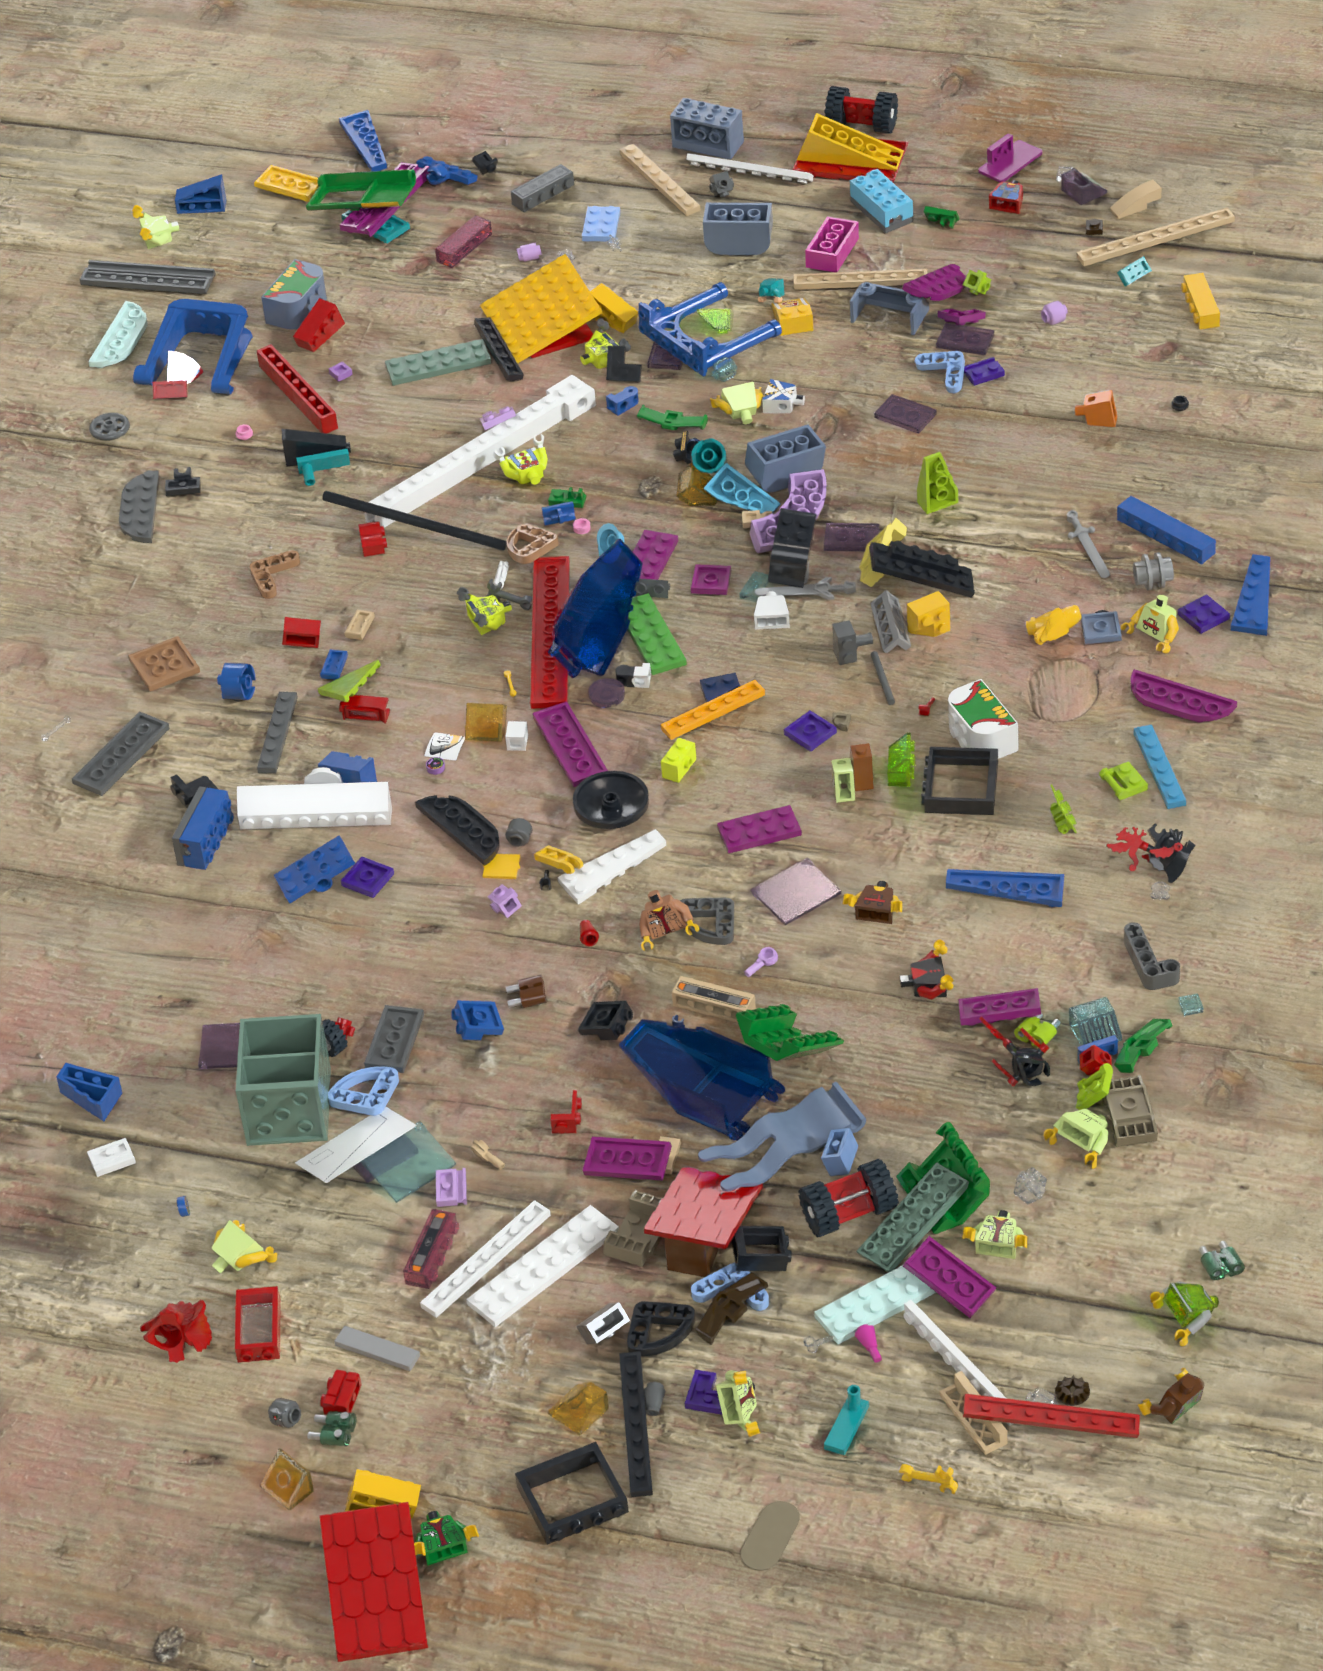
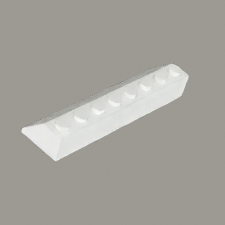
(314, 805)

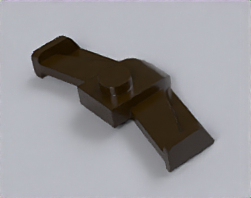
(729, 1305)

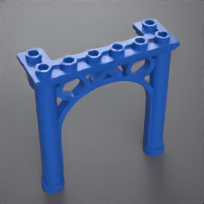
(691, 352)

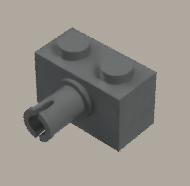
(846, 642)

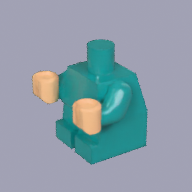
(771, 287)

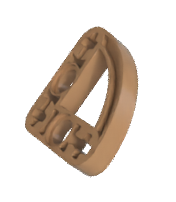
(540, 543)

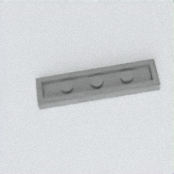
(377, 1348)

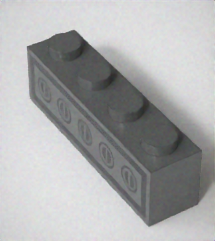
(542, 188)

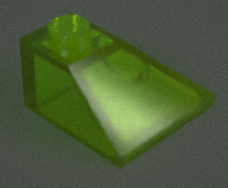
(718, 319)

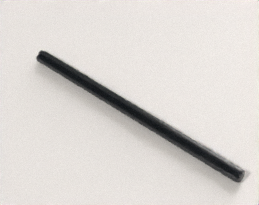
(414, 520)

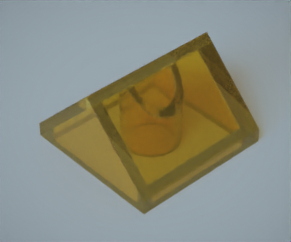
(287, 1480)

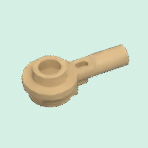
(480, 1148)

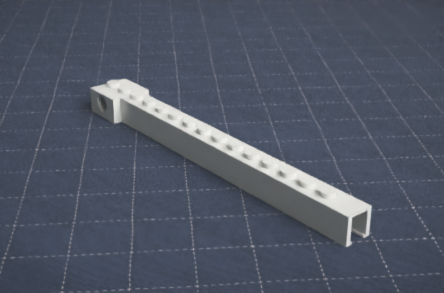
(564, 400)

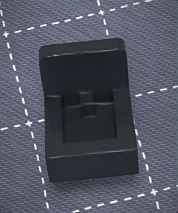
(485, 162)

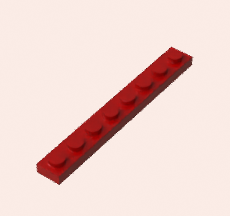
(1051, 1415)

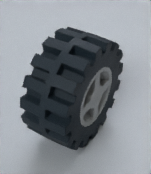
(334, 1037)

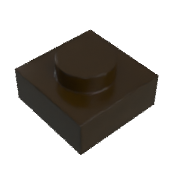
(1094, 227)

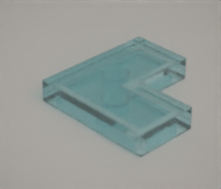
(756, 581)

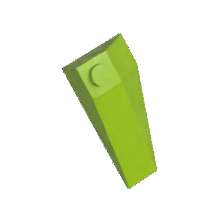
(935, 485)

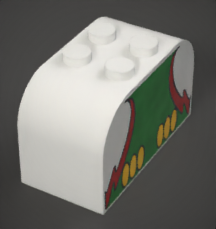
(981, 720)

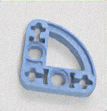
(341, 1097)

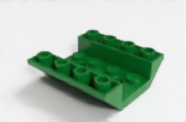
(773, 1034)

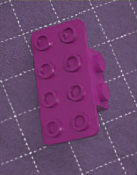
(1008, 158)

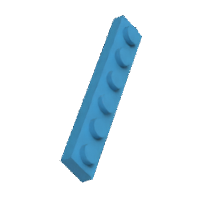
(1159, 766)

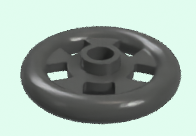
(109, 425)

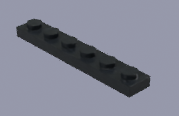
(498, 349)

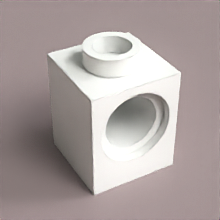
(516, 735)

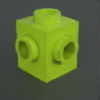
(977, 282)

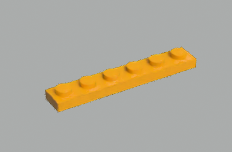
(712, 709)

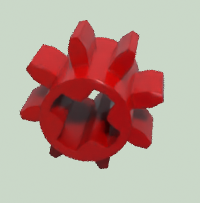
(346, 1026)

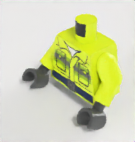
(597, 347)
(484, 612)

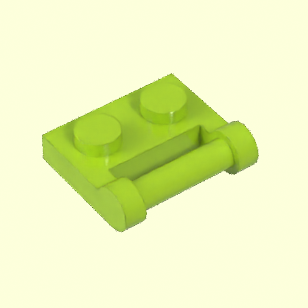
(1127, 776)
(1094, 1087)

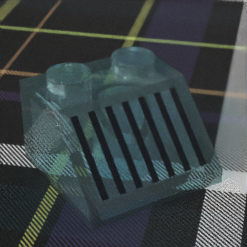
(1094, 1021)

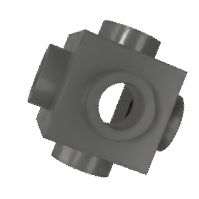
(721, 184)

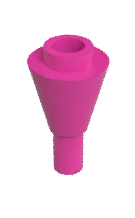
(867, 1337)

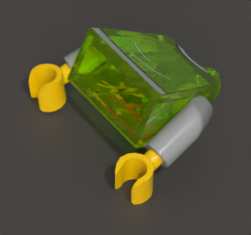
(1188, 1304)

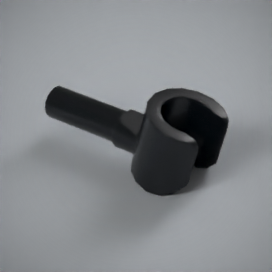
(545, 881)

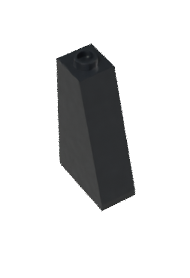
(306, 443)

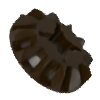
(1080, 1394)

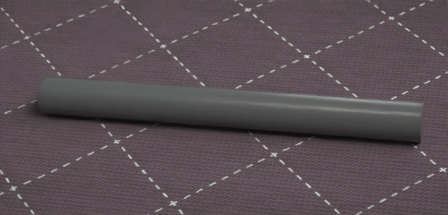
(882, 677)

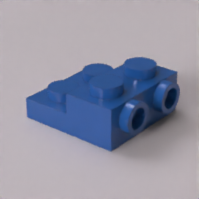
(476, 1019)

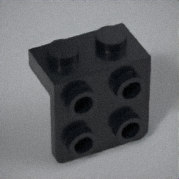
(186, 792)

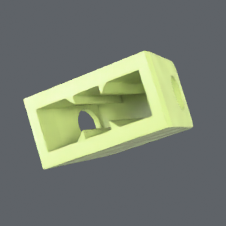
(843, 773)

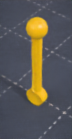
(507, 674)

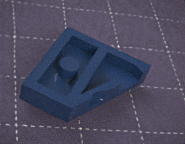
(718, 685)

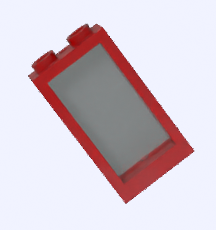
(257, 1324)

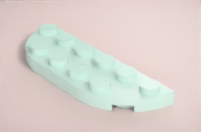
(120, 336)

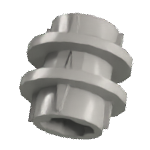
(1153, 571)

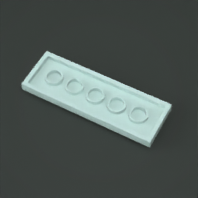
(871, 1303)

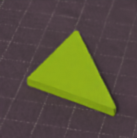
(349, 683)

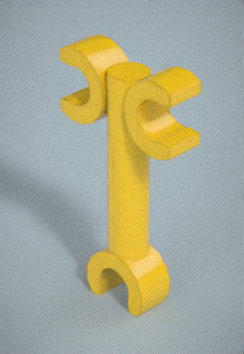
(939, 1476)

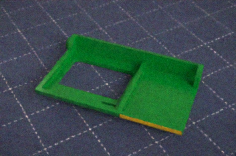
(381, 187)

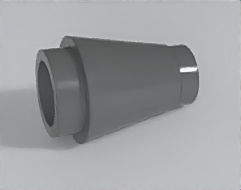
(654, 1397)

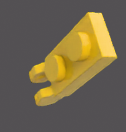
(559, 859)

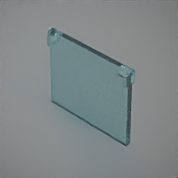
(408, 1162)

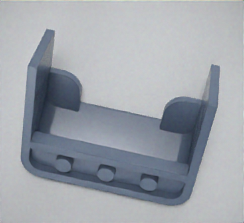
(889, 298)

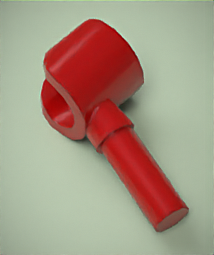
(925, 709)

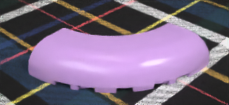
(806, 494)

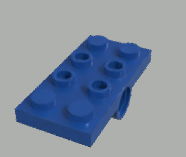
(315, 870)

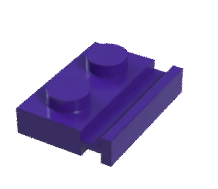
(984, 371)

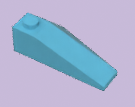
(736, 489)

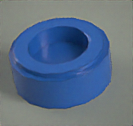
(183, 1206)

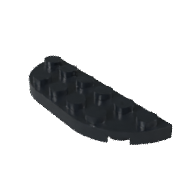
(463, 825)

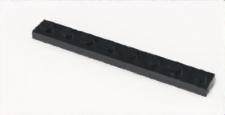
(635, 1424)

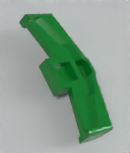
(672, 419)
(1140, 1044)

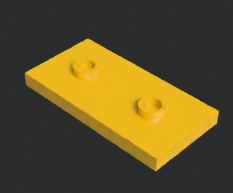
(288, 183)

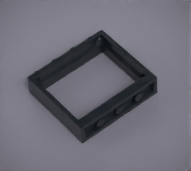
(960, 756)
(560, 1467)

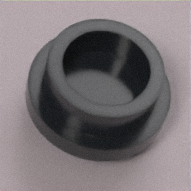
(1180, 403)

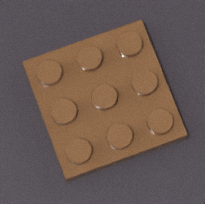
(164, 663)

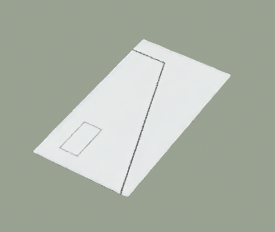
(355, 1144)

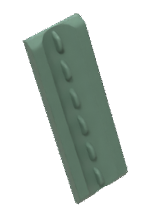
(913, 1217)

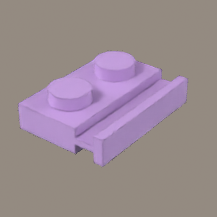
(451, 1187)

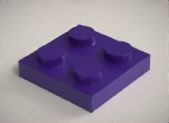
(1203, 614)
(810, 730)
(367, 877)

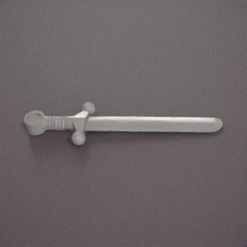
(1082, 534)

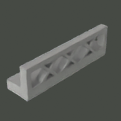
(893, 618)

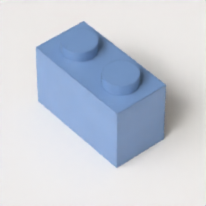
(839, 1152)

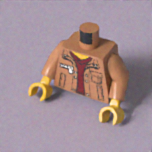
(663, 917)

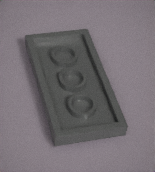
(394, 1037)

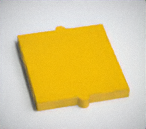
(502, 867)

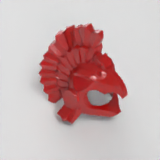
(178, 1325)

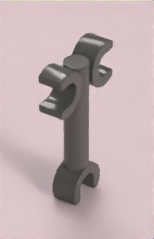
(495, 591)

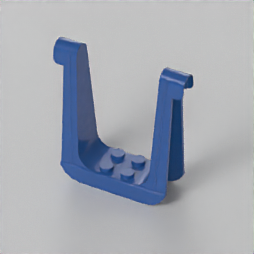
(201, 317)

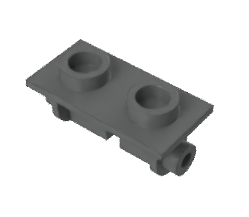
(655, 588)

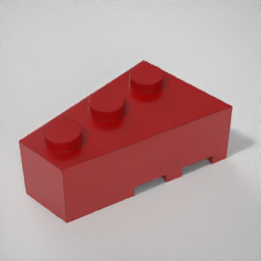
(318, 325)

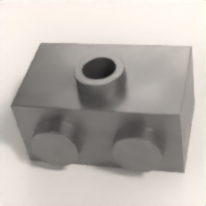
(603, 1323)

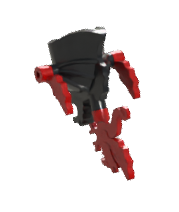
(1165, 855)
(1025, 1061)

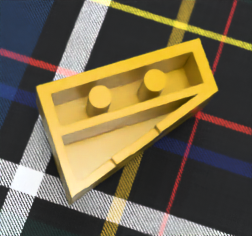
(615, 310)
(378, 1490)

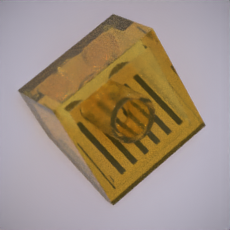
(691, 487)

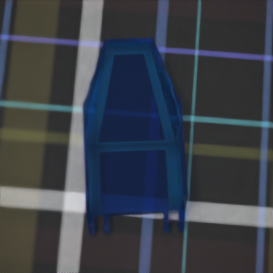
(702, 1073)

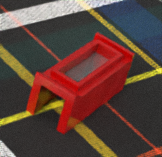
(365, 708)

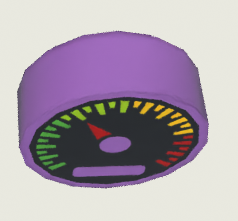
(435, 765)

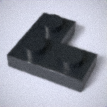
(618, 369)

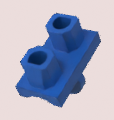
(558, 513)

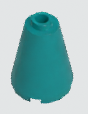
(709, 456)

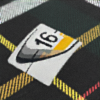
(444, 746)

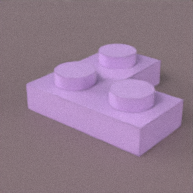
(491, 419)

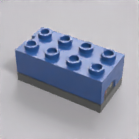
(202, 828)

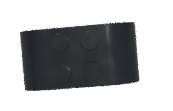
(791, 547)

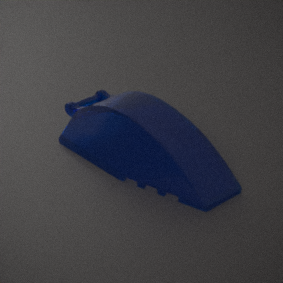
(597, 612)

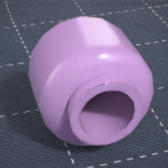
(1054, 313)

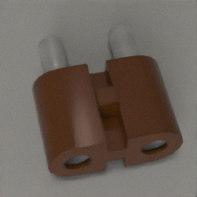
(531, 992)

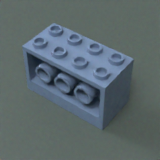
(707, 128)

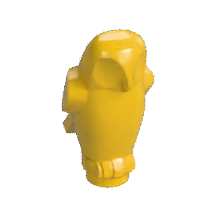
(1053, 624)

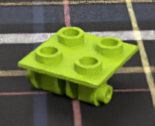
(1060, 812)

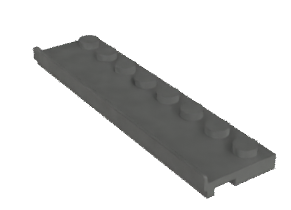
(147, 277)

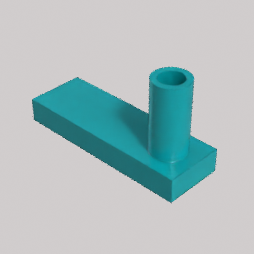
(321, 461)
(847, 1422)

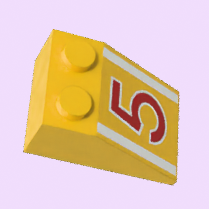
(793, 316)

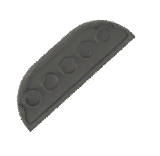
(139, 506)

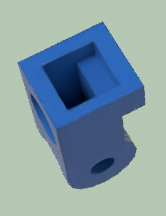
(623, 400)

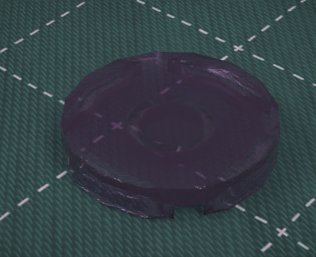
(606, 692)

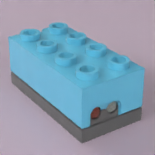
(881, 201)

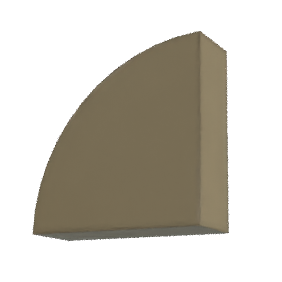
(841, 721)

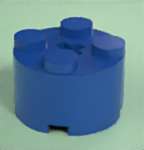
(237, 681)

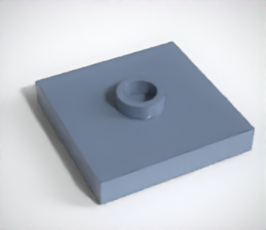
(1101, 627)

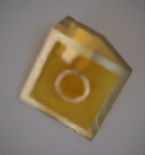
(485, 722)
(580, 1407)

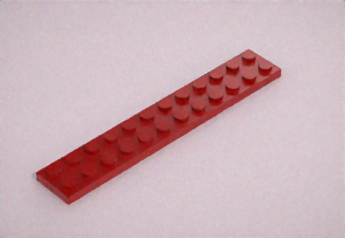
(550, 591)

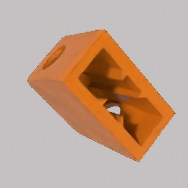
(1098, 409)

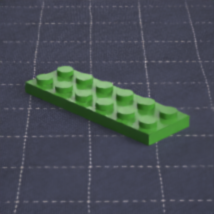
(653, 636)

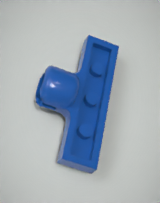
(441, 172)

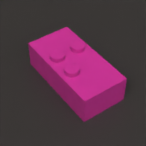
(832, 244)

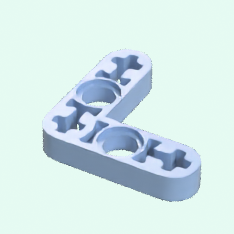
(950, 365)
(724, 1274)

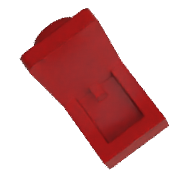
(568, 1122)

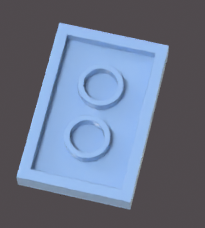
(600, 223)

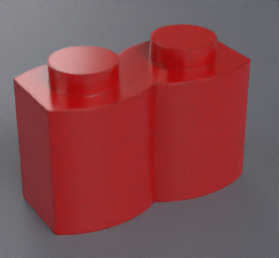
(371, 538)

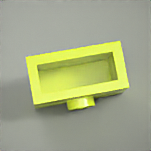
(678, 760)

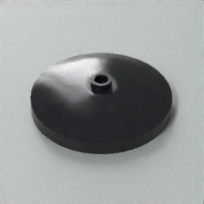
(610, 799)

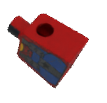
(1007, 197)

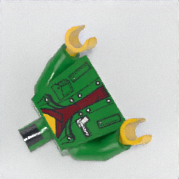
(442, 1538)

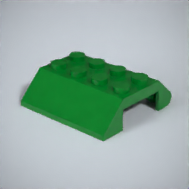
(956, 1157)

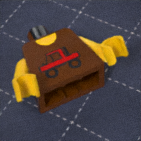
(874, 903)

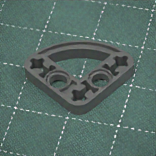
(716, 910)

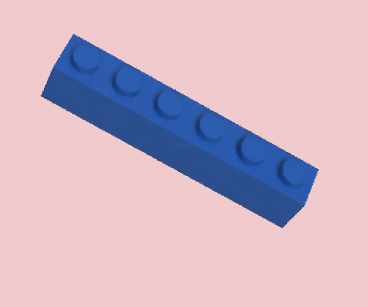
(1166, 529)

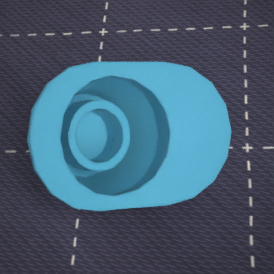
(607, 536)

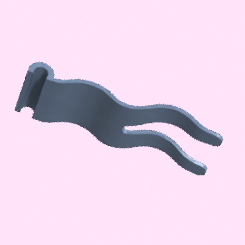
(795, 1132)

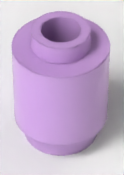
(529, 252)

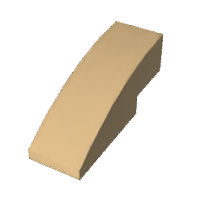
(1136, 199)

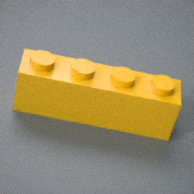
(1200, 301)

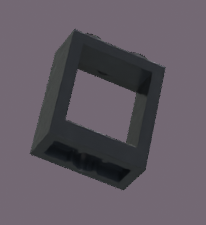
(761, 1236)

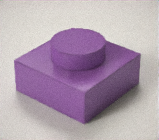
(340, 371)

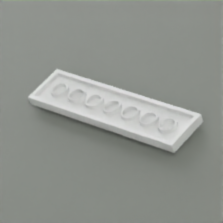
(541, 1266)

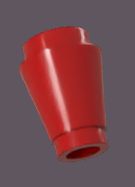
(588, 933)

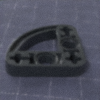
(647, 1319)

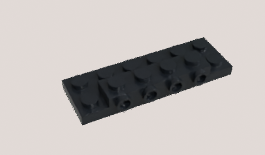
(922, 567)

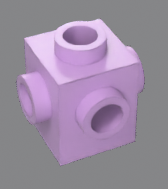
(504, 901)

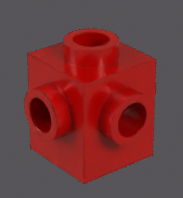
(1092, 1059)

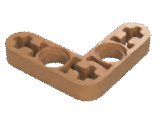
(259, 571)

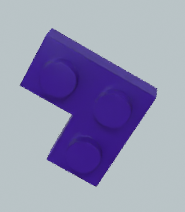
(701, 1393)

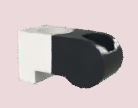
(634, 676)

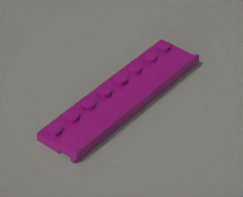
(371, 219)

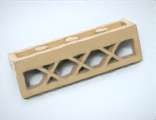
(994, 1428)

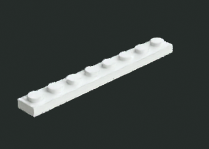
(742, 167)
(485, 1259)
(948, 1350)

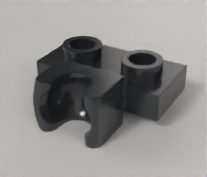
(182, 483)

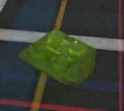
(901, 761)

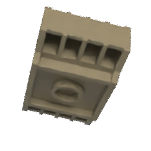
(1130, 1112)
(629, 1241)

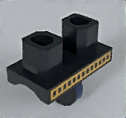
(684, 448)

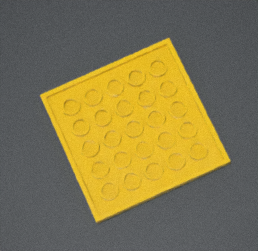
(541, 308)

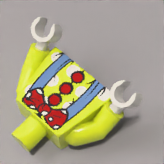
(525, 465)

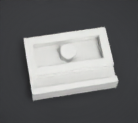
(111, 1157)

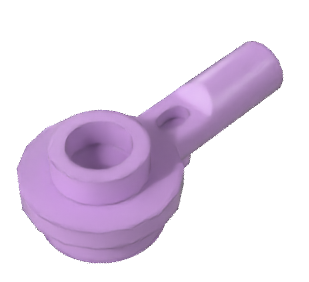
(767, 957)

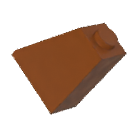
(862, 766)

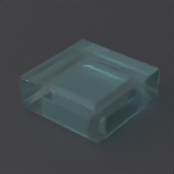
(1190, 1004)

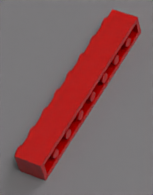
(297, 389)

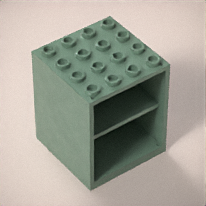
(283, 1079)

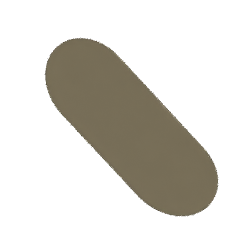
(770, 1535)

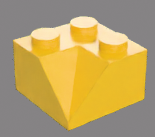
(929, 615)

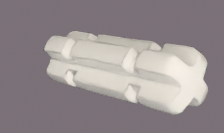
(501, 573)

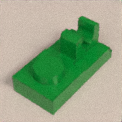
(942, 215)
(560, 496)

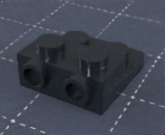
(606, 1019)

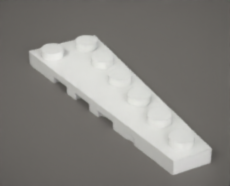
(602, 870)

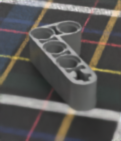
(1152, 973)

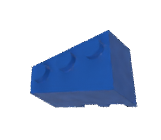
(202, 197)

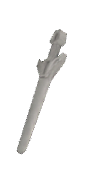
(821, 589)

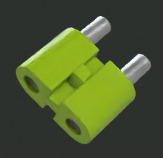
(1041, 1032)

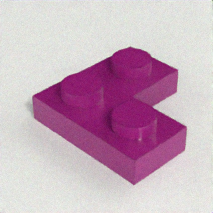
(961, 317)

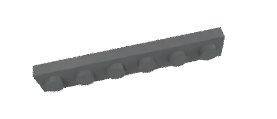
(277, 732)

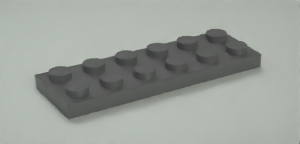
(120, 753)

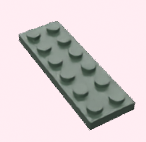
(437, 362)

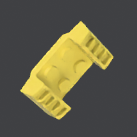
(893, 532)

